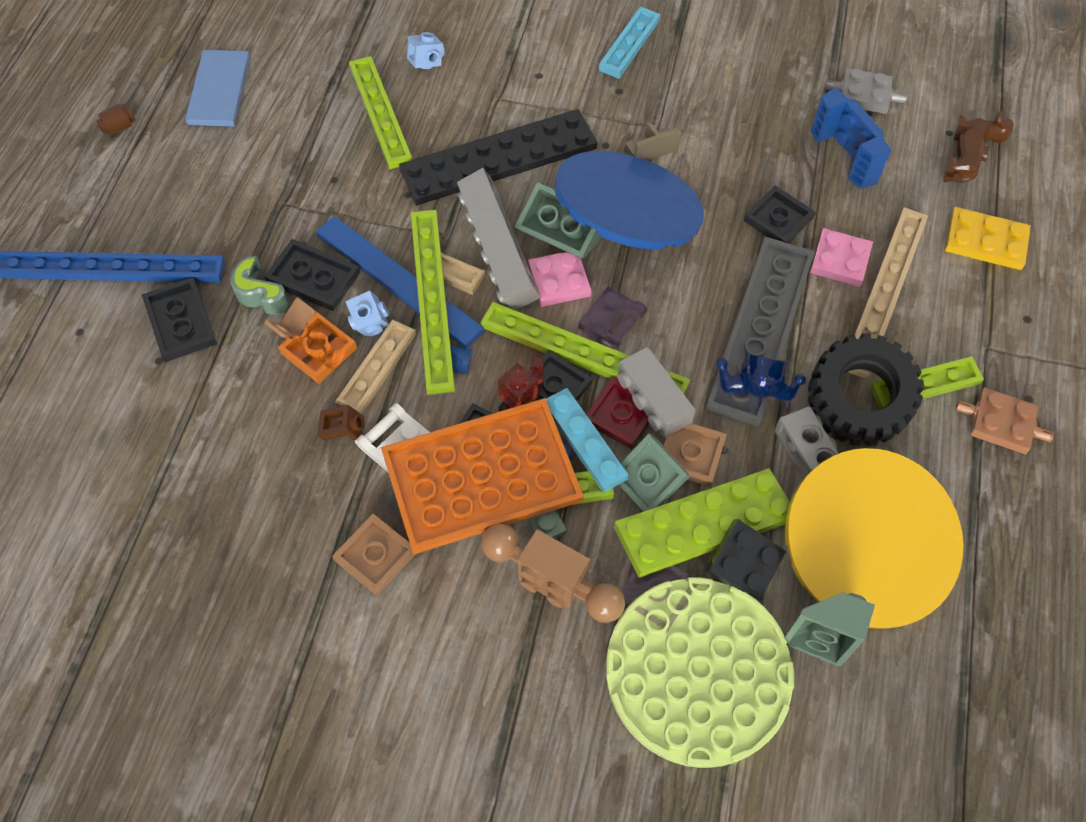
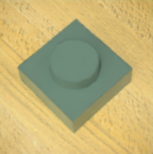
(549, 524)

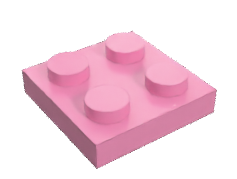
(841, 257)
(559, 278)

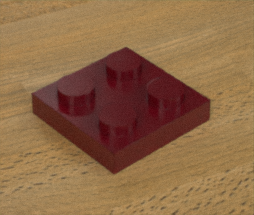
(617, 415)

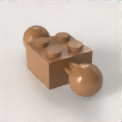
(553, 571)

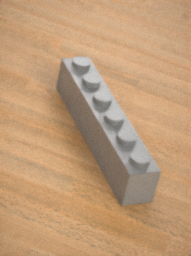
(498, 241)

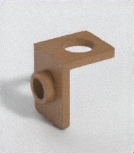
(294, 320)

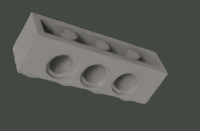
(800, 425)

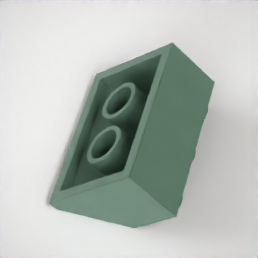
(550, 222)
(832, 627)

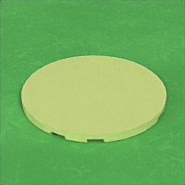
(709, 683)

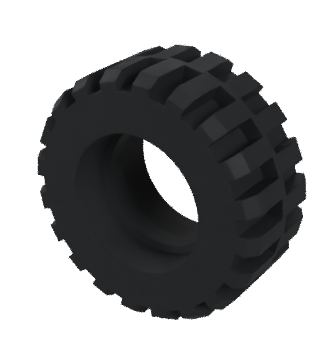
(883, 360)

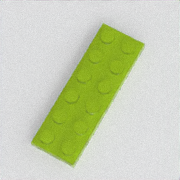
(700, 521)

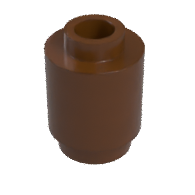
(115, 119)

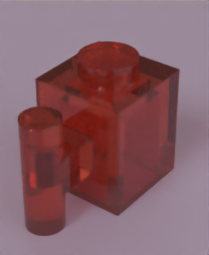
(521, 385)

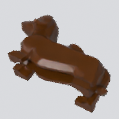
(971, 146)

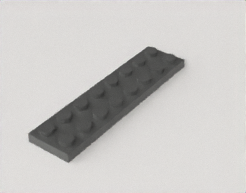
(762, 322)

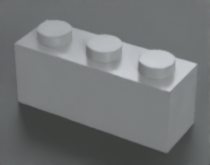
(655, 392)

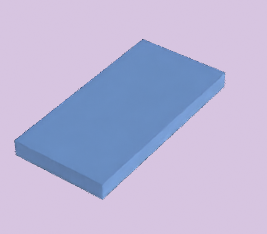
(218, 88)

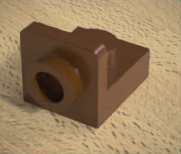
(340, 422)

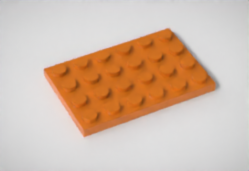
(480, 475)

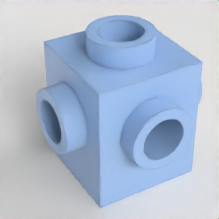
(425, 50)
(367, 314)

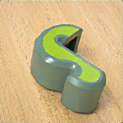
(256, 292)

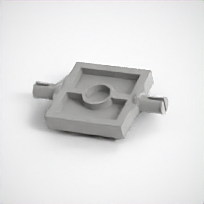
(869, 89)

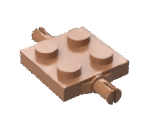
(1004, 421)

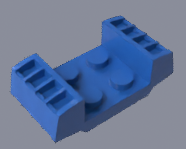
(856, 133)

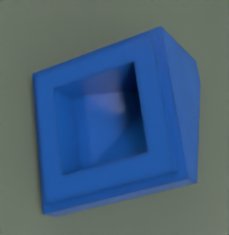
(461, 359)

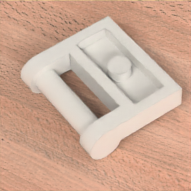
(408, 429)

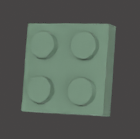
(652, 474)

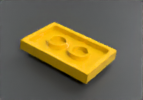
(988, 238)

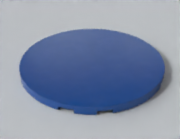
(628, 199)

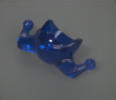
(759, 378)

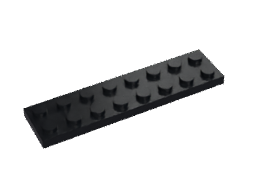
(499, 155)

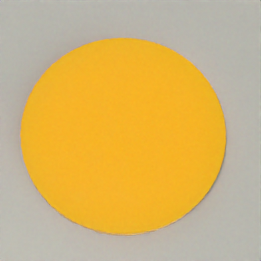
(876, 531)

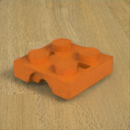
(315, 344)

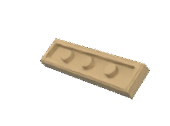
(376, 366)

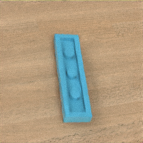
(629, 42)
(586, 441)

